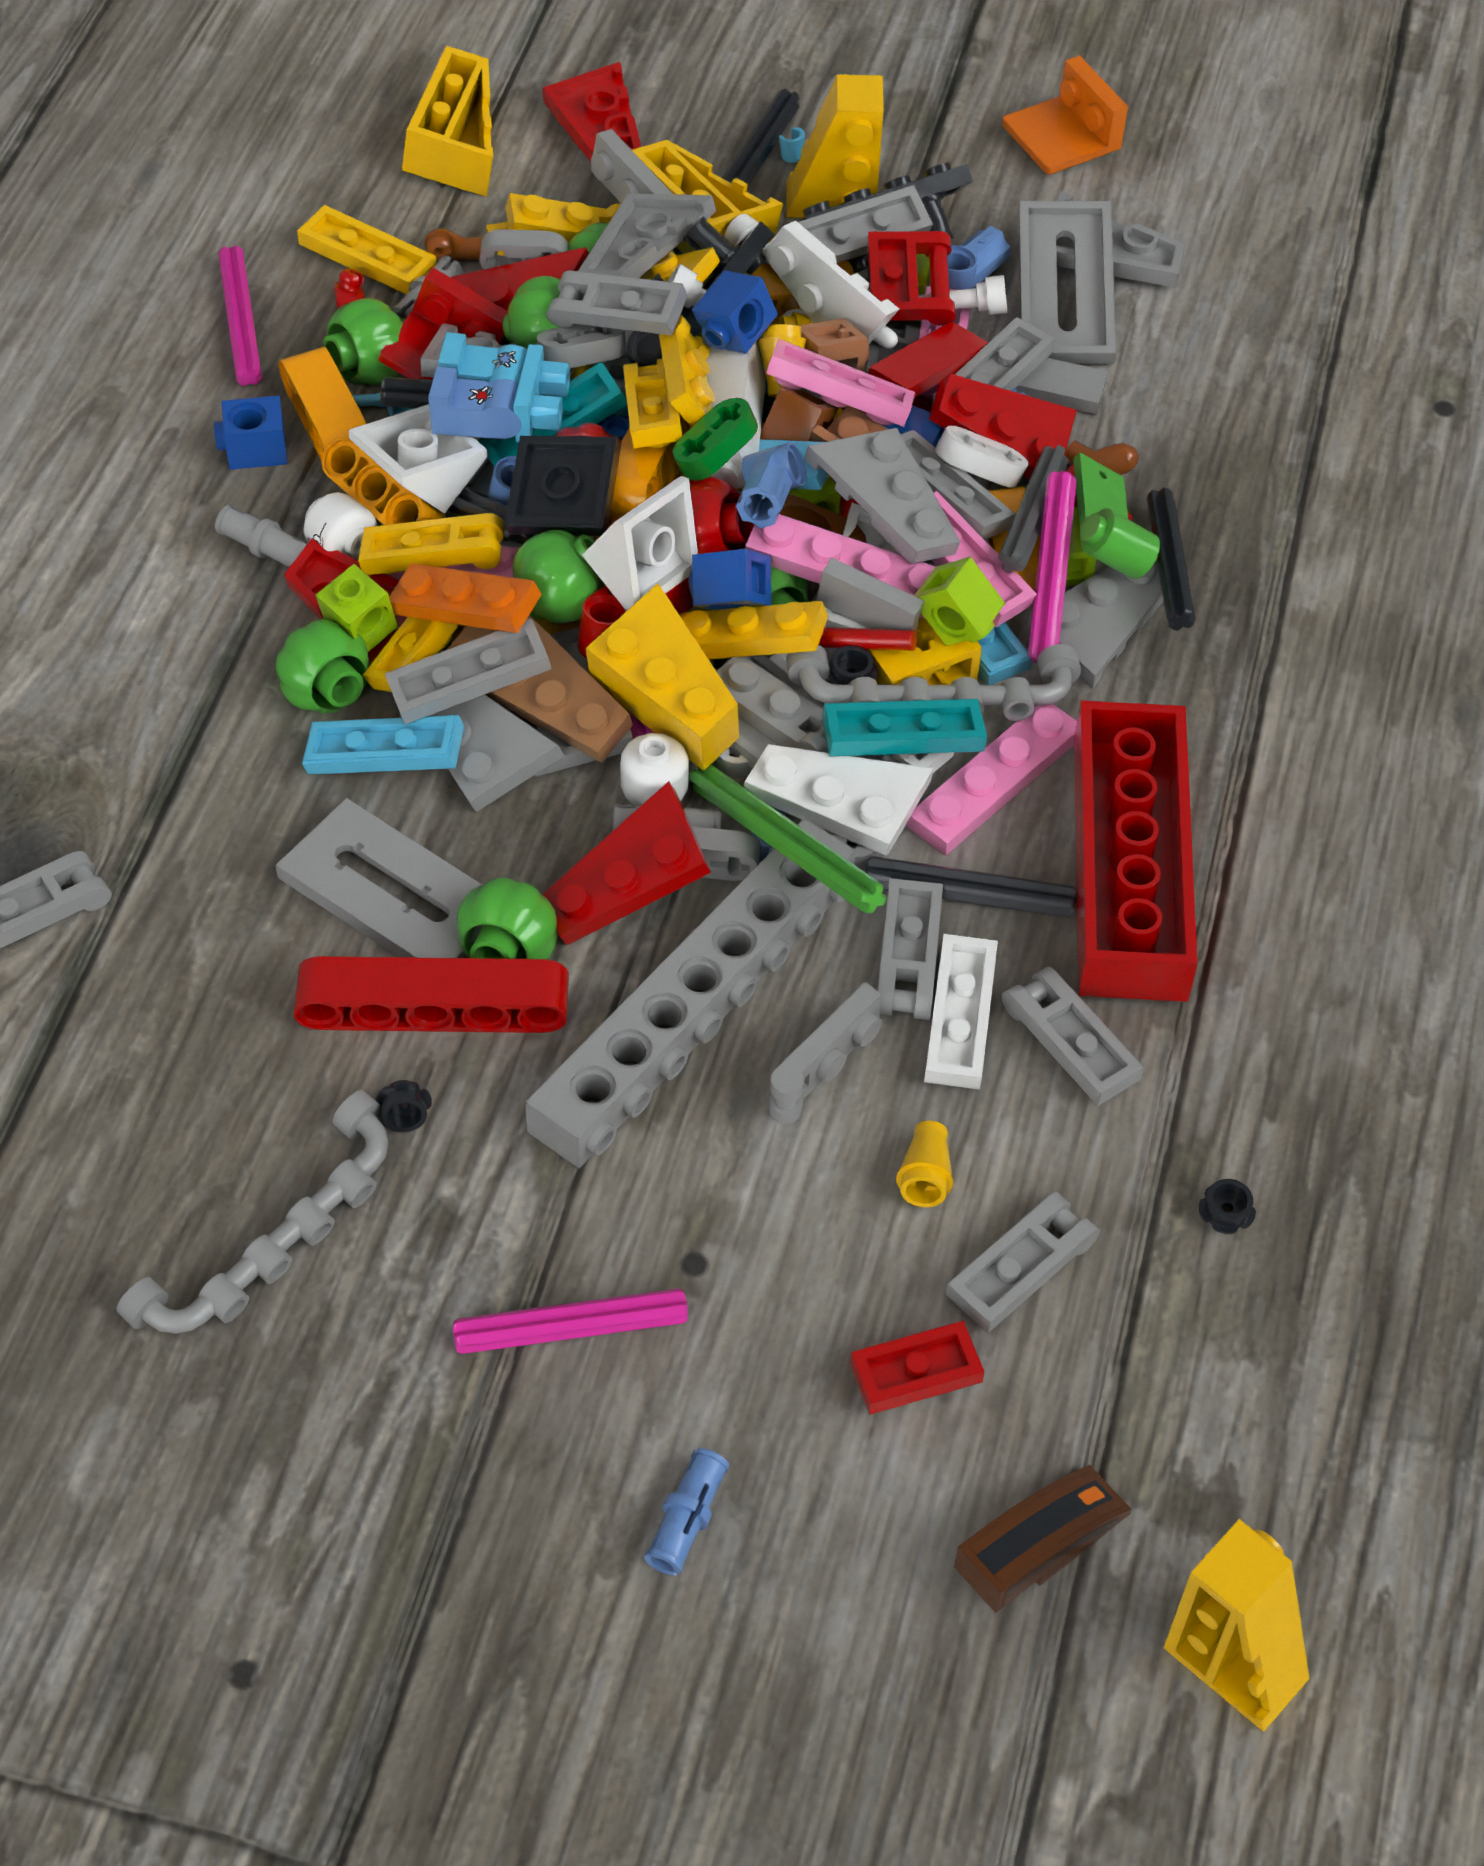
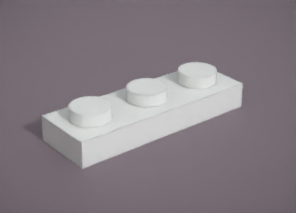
(961, 1012)

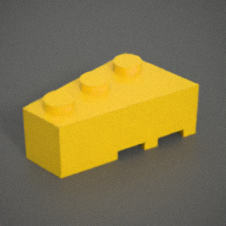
(453, 125)
(842, 147)
(690, 175)
(665, 678)
(1243, 1625)

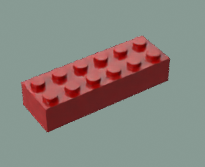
(1134, 852)

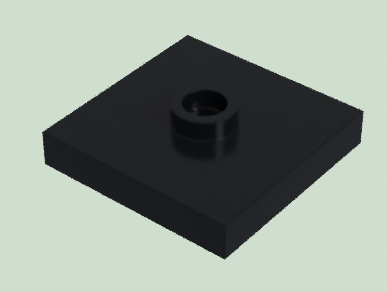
(563, 485)

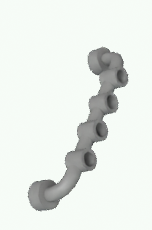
(1057, 667)
(266, 1255)

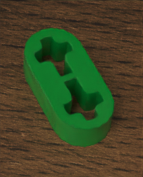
(715, 439)

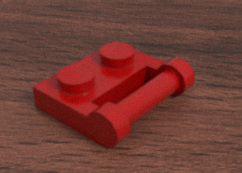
(894, 273)

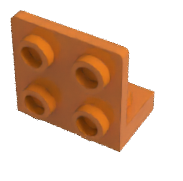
(1073, 127)

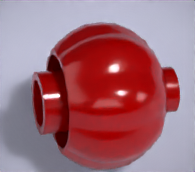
(716, 516)

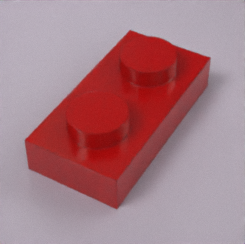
(916, 1367)

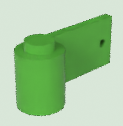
(1105, 523)

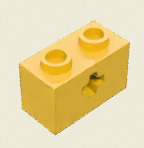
(929, 660)

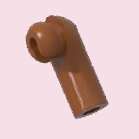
(447, 243)
(1117, 457)

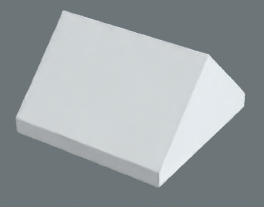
(420, 461)
(647, 545)

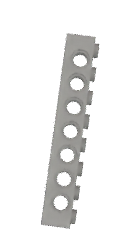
(701, 962)

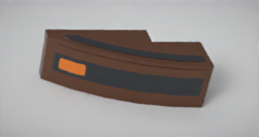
(1039, 1536)

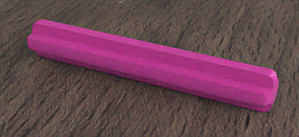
(239, 316)
(1052, 562)
(570, 1321)

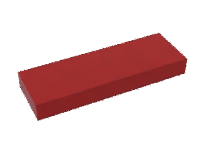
(929, 358)

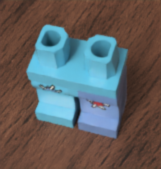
(495, 390)

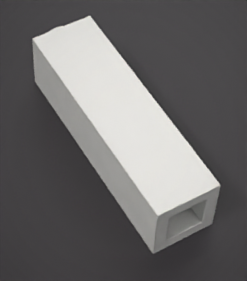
(741, 377)

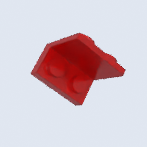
(437, 303)

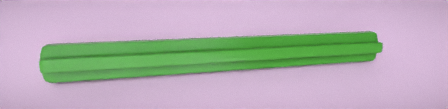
(789, 839)

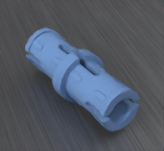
(686, 1511)

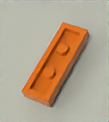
(464, 597)

